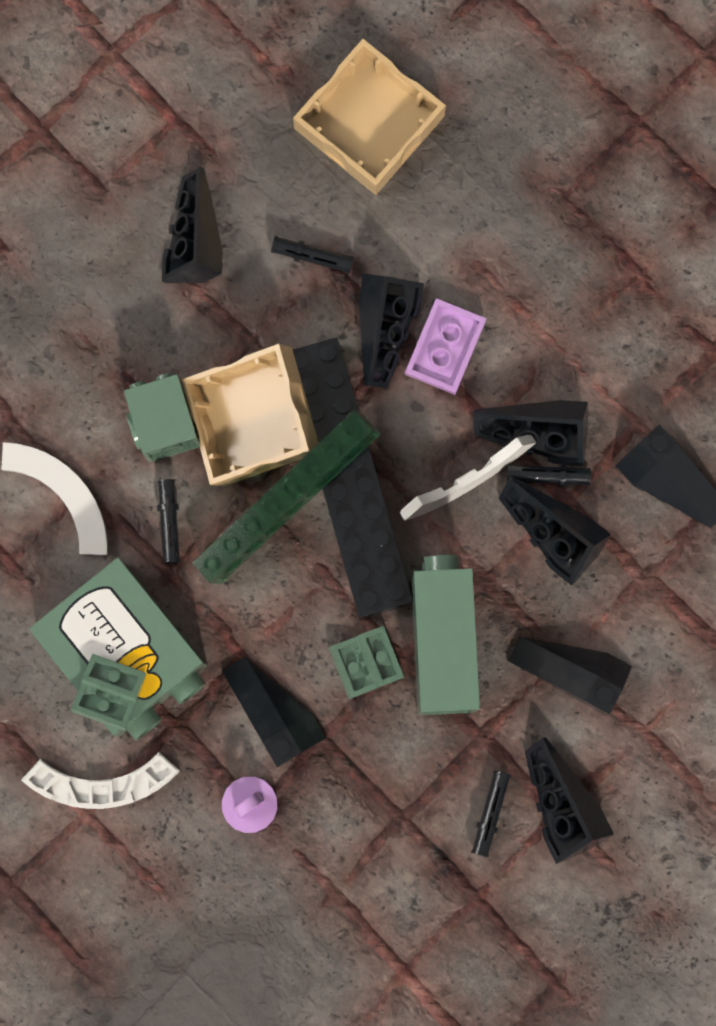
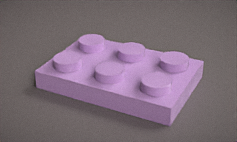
(445, 346)

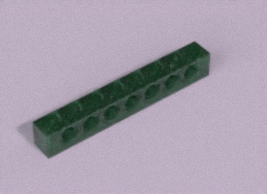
(286, 498)

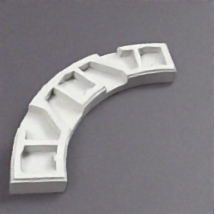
(70, 489)
(432, 500)
(101, 793)

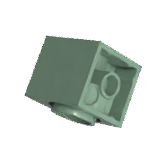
(160, 418)

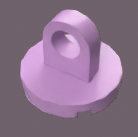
(249, 804)

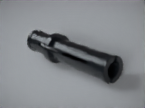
(311, 254)
(555, 475)
(167, 488)
(482, 845)

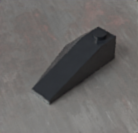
(195, 242)
(385, 316)
(556, 427)
(670, 475)
(561, 533)
(579, 672)
(276, 716)
(568, 810)

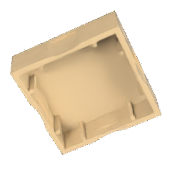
(369, 117)
(251, 415)

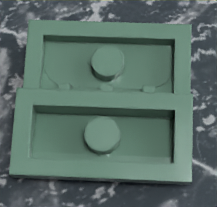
(366, 662)
(108, 692)

